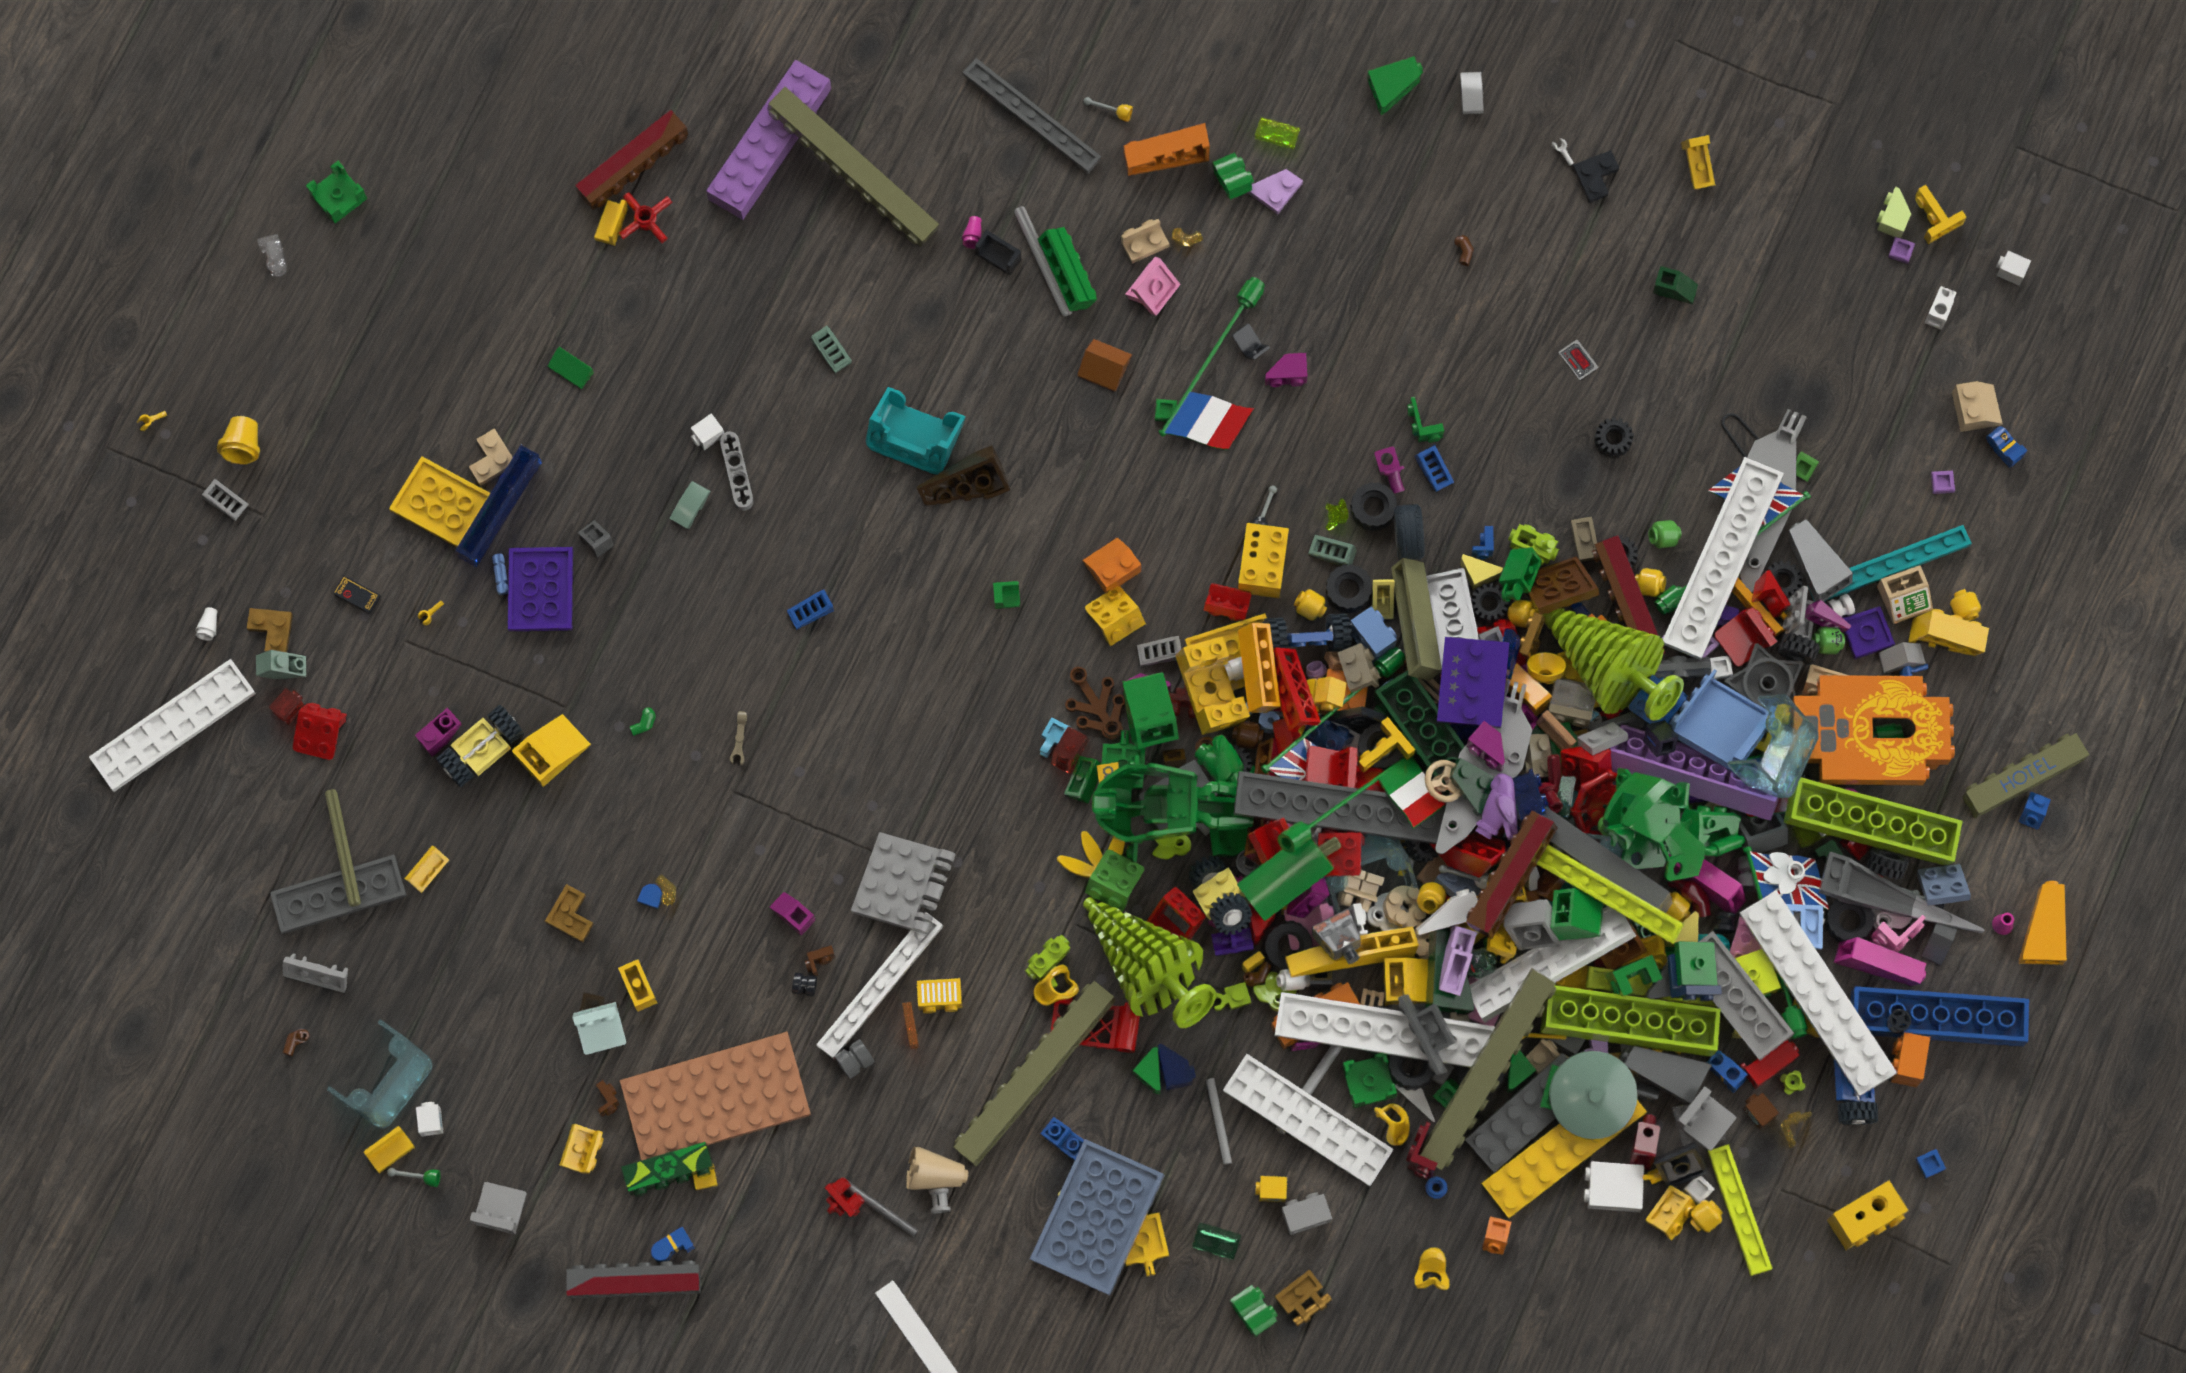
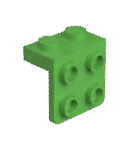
(1114, 880)

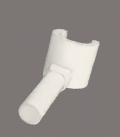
(1562, 149)

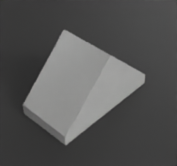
(1900, 656)

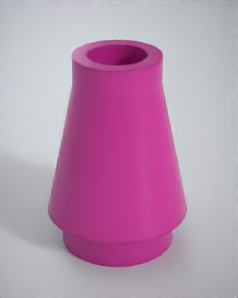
(972, 232)
(2000, 926)

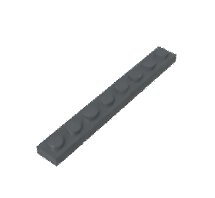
(1032, 115)

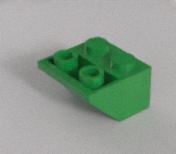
(1575, 915)

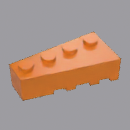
(1168, 150)

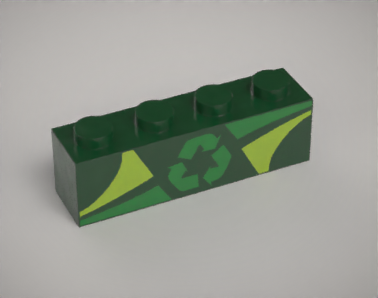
(667, 1168)

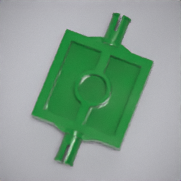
(1122, 753)

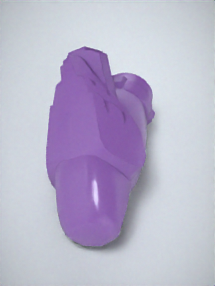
(1499, 809)

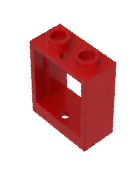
(1188, 912)

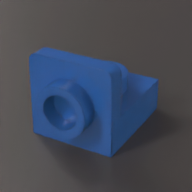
(1486, 544)

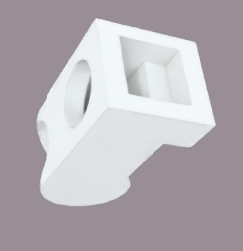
(1940, 308)

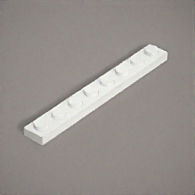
(876, 989)

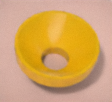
(1546, 664)

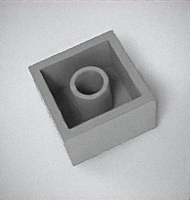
(1530, 925)

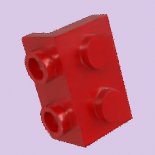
(1227, 602)

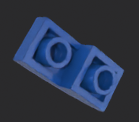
(1063, 1138)

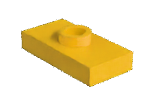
(426, 869)

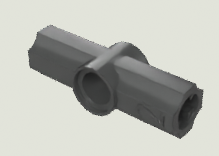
(1684, 667)

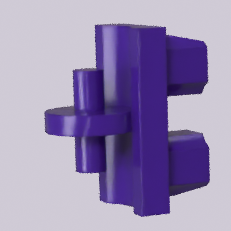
(1235, 943)

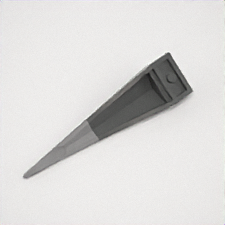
(1862, 887)

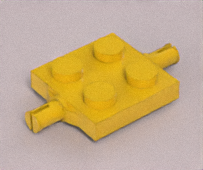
(1149, 1244)

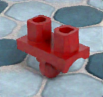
(850, 1204)

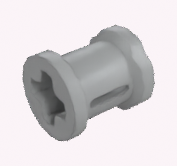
(939, 1200)

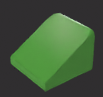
(1805, 466)

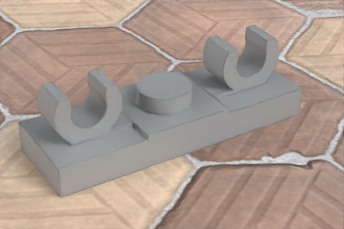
(315, 973)

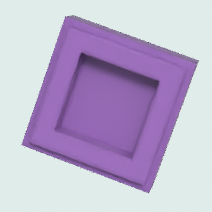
(1901, 250)
(1942, 482)

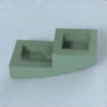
(690, 504)

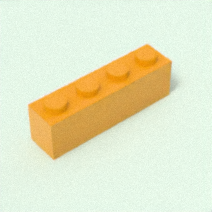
(1259, 668)

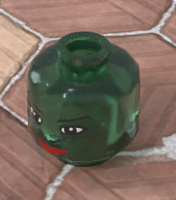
(1482, 963)

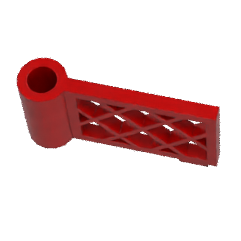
(1123, 1031)

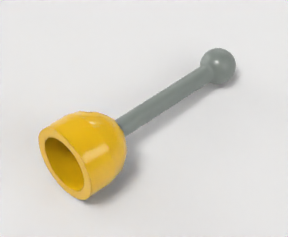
(1123, 111)

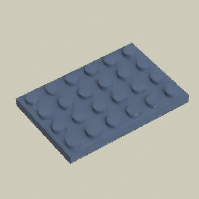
(1097, 1217)

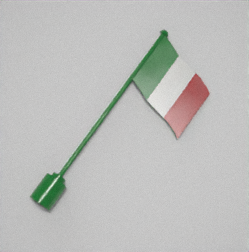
(1404, 786)

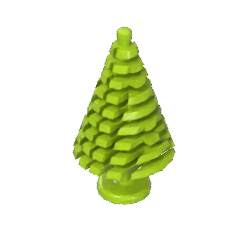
(1615, 662)
(1150, 963)

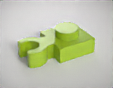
(1235, 996)

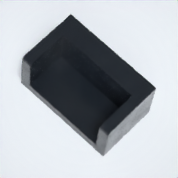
(998, 252)

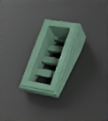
(820, 335)
(1350, 555)

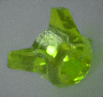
(1337, 514)

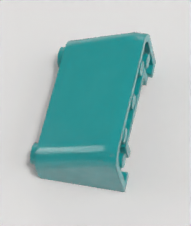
(911, 434)

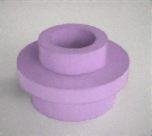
(1316, 670)

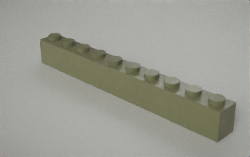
(852, 166)
(1487, 1068)
(1034, 1073)

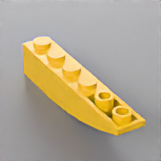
(1373, 949)

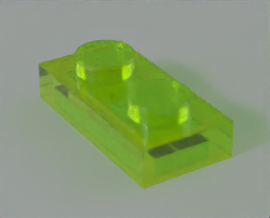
(1277, 133)

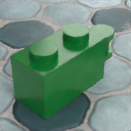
(1519, 573)

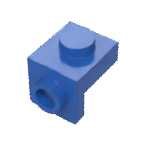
(2034, 810)

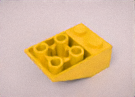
(550, 749)
(1405, 977)

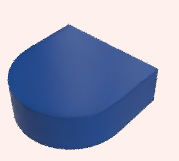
(650, 896)

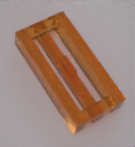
(910, 1024)

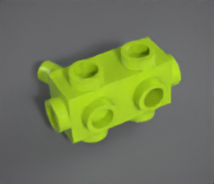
(1543, 544)
(1052, 954)

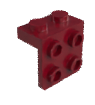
(1420, 1165)

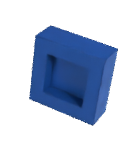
(1930, 1163)

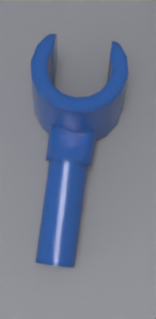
(1907, 670)

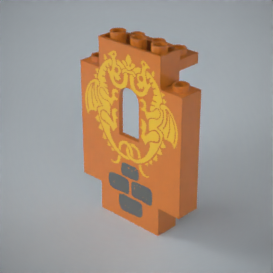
(1845, 730)

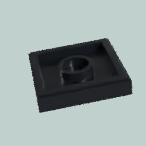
(1357, 717)

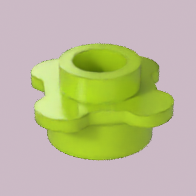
(1796, 1077)

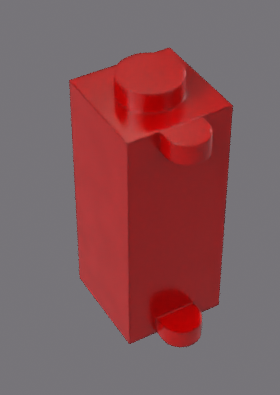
(1773, 1063)

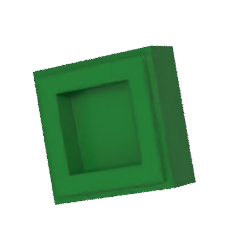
(1164, 409)

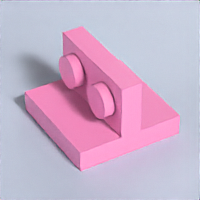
(1153, 286)

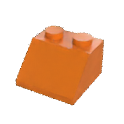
(1113, 565)

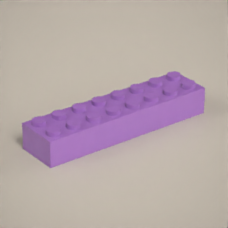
(764, 145)
(1706, 777)

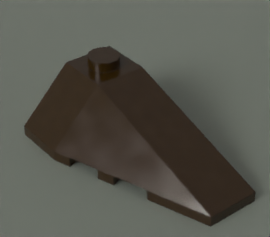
(971, 477)

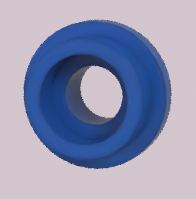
(1439, 1181)

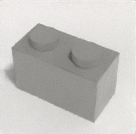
(1306, 1213)

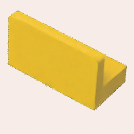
(611, 222)
(389, 1149)

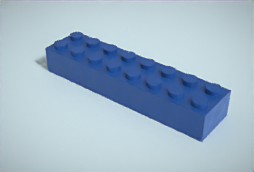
(1946, 1015)

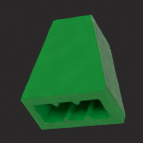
(1393, 82)

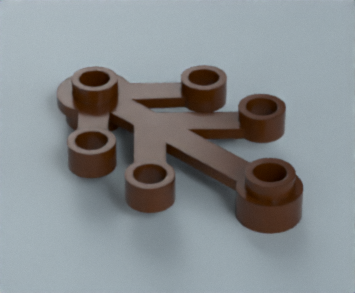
(1097, 706)

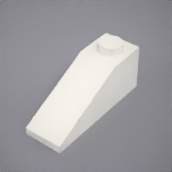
(1450, 913)

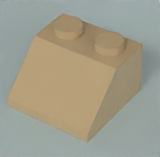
(1976, 406)

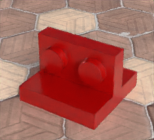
(1266, 838)

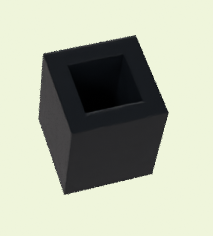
(1660, 738)

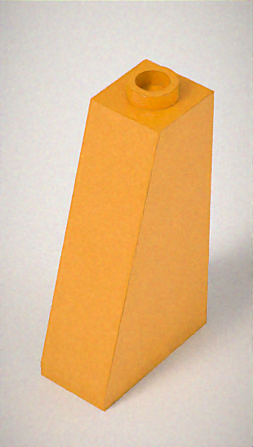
(2047, 928)

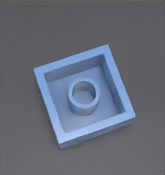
(1372, 632)

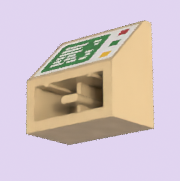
(1906, 594)

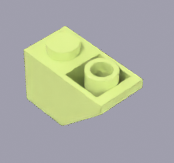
(1896, 216)

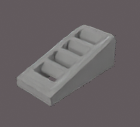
(220, 506)
(1158, 644)

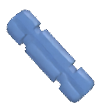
(500, 574)

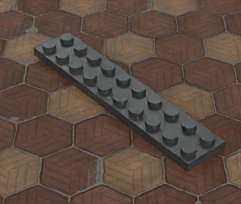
(1305, 801)

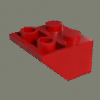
(1583, 765)

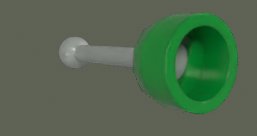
(430, 1177)

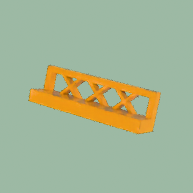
(1745, 597)

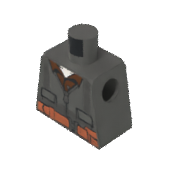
(1338, 936)

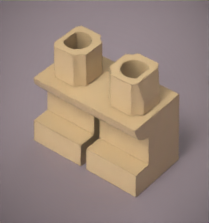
(1361, 887)

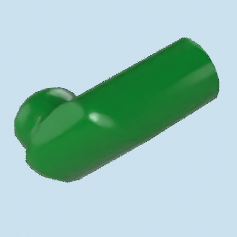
(646, 722)

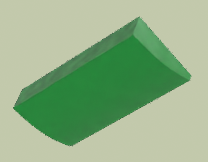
(1284, 878)

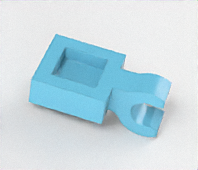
(1052, 735)

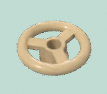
(1437, 785)

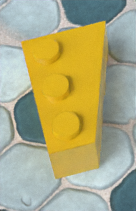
(1950, 632)

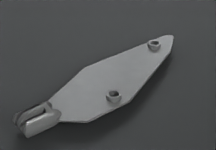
(1779, 453)
(1515, 740)

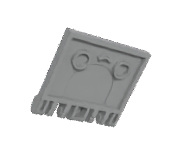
(900, 880)

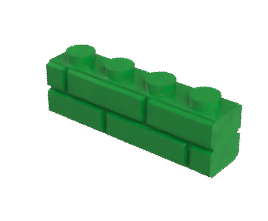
(1067, 269)

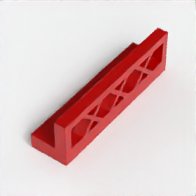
(1290, 702)

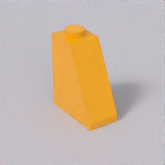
(1535, 695)

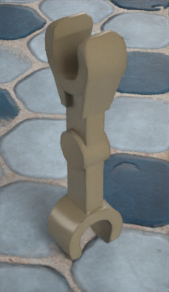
(738, 751)

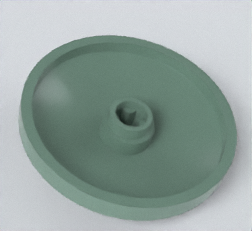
(1593, 1094)

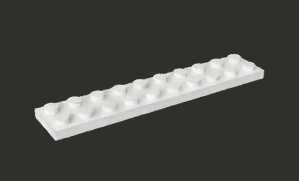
(1722, 558)
(1818, 993)
(1371, 1029)

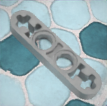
(734, 471)

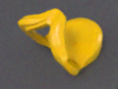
(1045, 993)
(1397, 1131)
(1432, 1261)

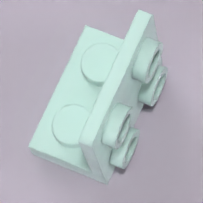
(599, 1028)

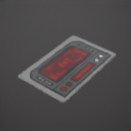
(1578, 359)

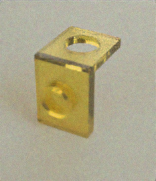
(1793, 1119)

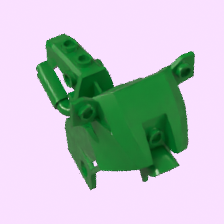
(1178, 804)
(1649, 821)

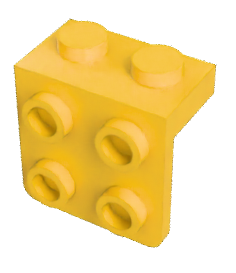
(1115, 615)

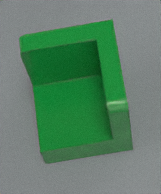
(1006, 594)

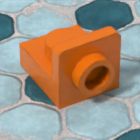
(1496, 1235)

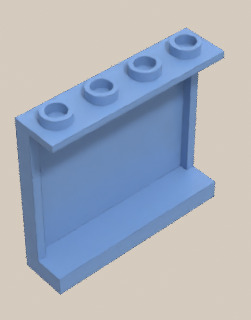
(1720, 722)

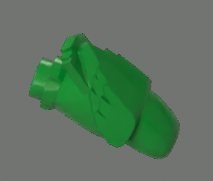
(1220, 760)

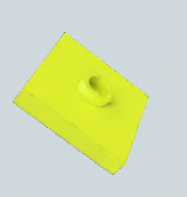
(1760, 971)

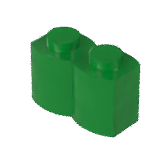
(1232, 175)
(1253, 1310)

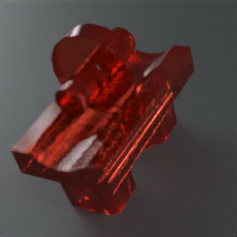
(1181, 699)

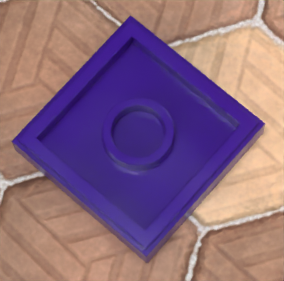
(1868, 633)

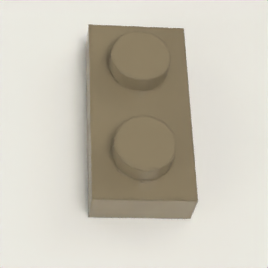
(1584, 537)

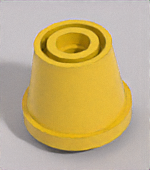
(240, 441)

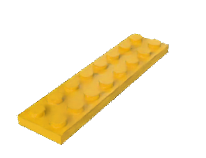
(1544, 1165)

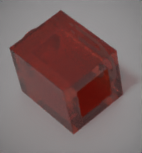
(287, 705)

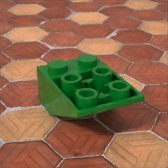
(1149, 711)

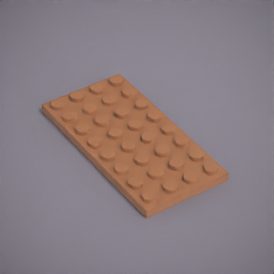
(716, 1096)

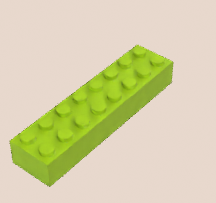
(1874, 822)
(1632, 1021)

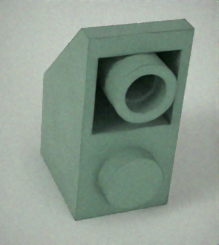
(280, 665)

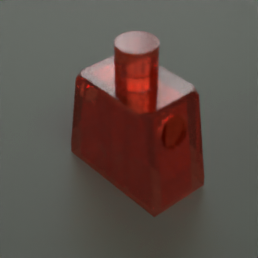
(1069, 748)

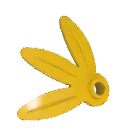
(1093, 854)

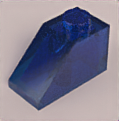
(1175, 1068)

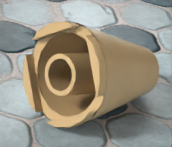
(933, 1171)

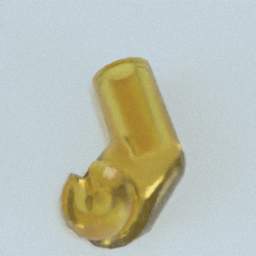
(1184, 239)
(669, 890)

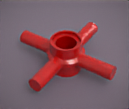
(648, 224)

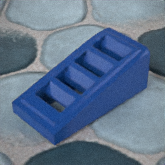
(1440, 465)
(807, 603)

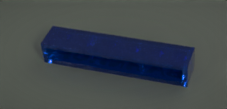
(498, 506)

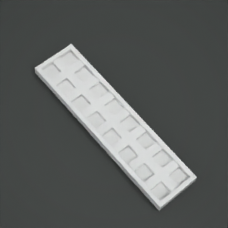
(172, 725)
(1494, 992)
(1308, 1120)

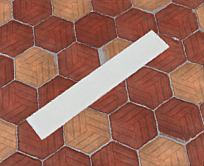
(914, 1329)

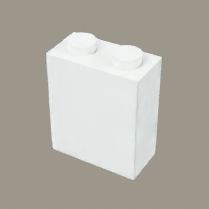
(1614, 1186)

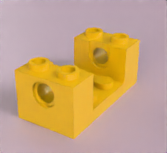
(1202, 665)

